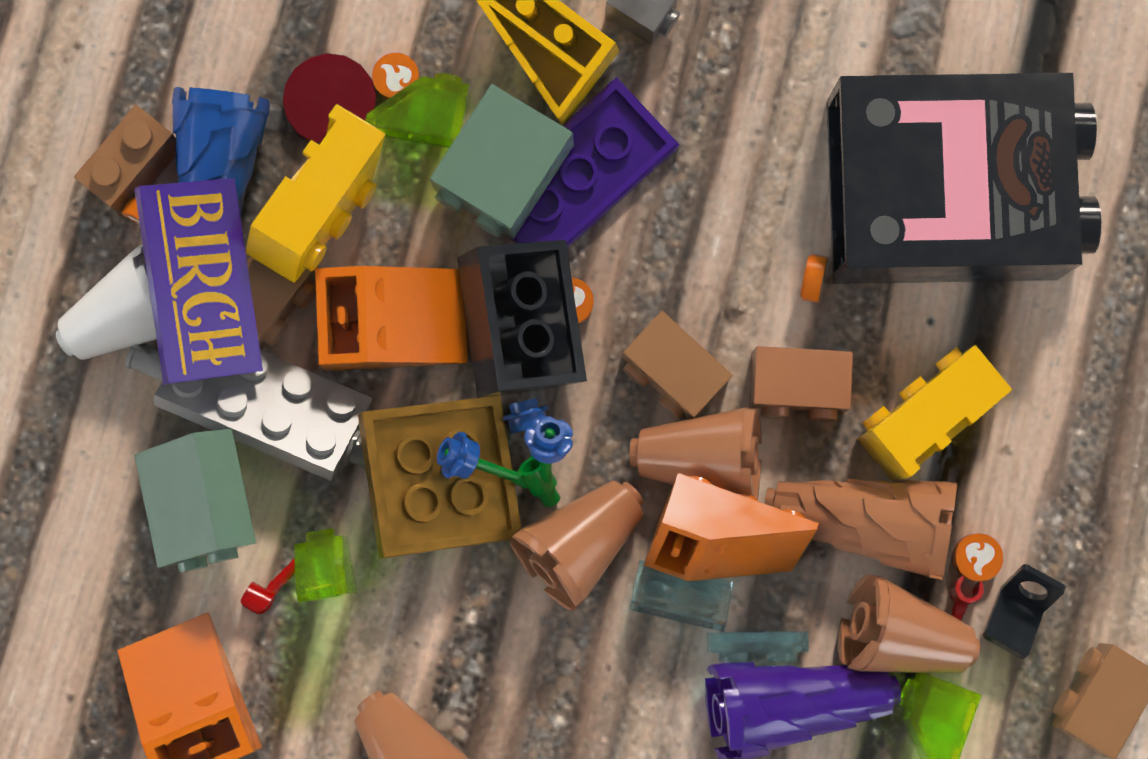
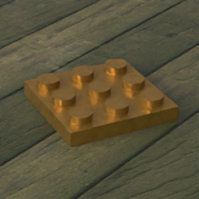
(410, 497)

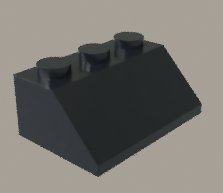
(521, 317)

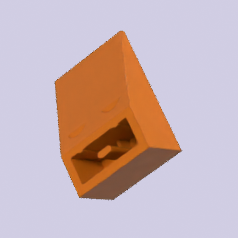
(389, 317)
(724, 534)
(187, 695)

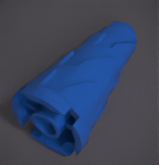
(217, 135)

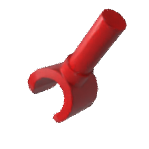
(261, 599)
(960, 601)

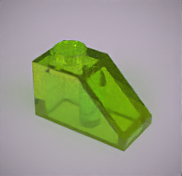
(425, 111)
(323, 567)
(937, 715)

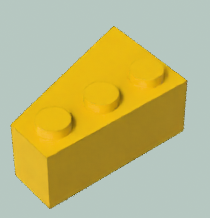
(554, 48)
(318, 198)
(932, 412)

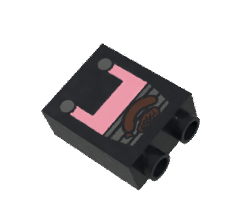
(959, 178)

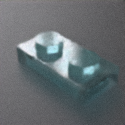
(690, 602)
(779, 645)

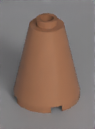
(711, 446)
(579, 541)
(902, 632)
(398, 732)

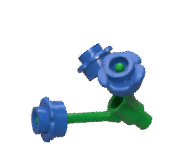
(547, 441)

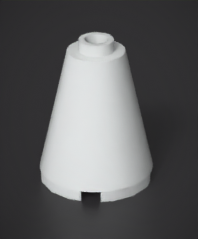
(112, 313)

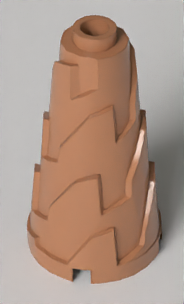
(893, 522)

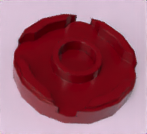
(319, 86)

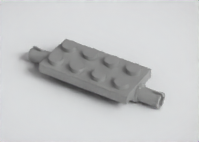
(272, 410)

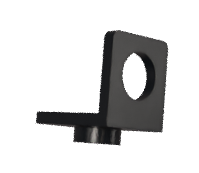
(1019, 612)

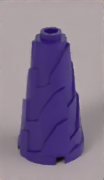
(789, 705)

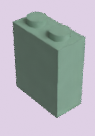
(501, 162)
(195, 500)

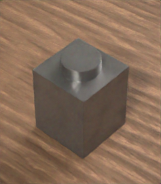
(644, 17)

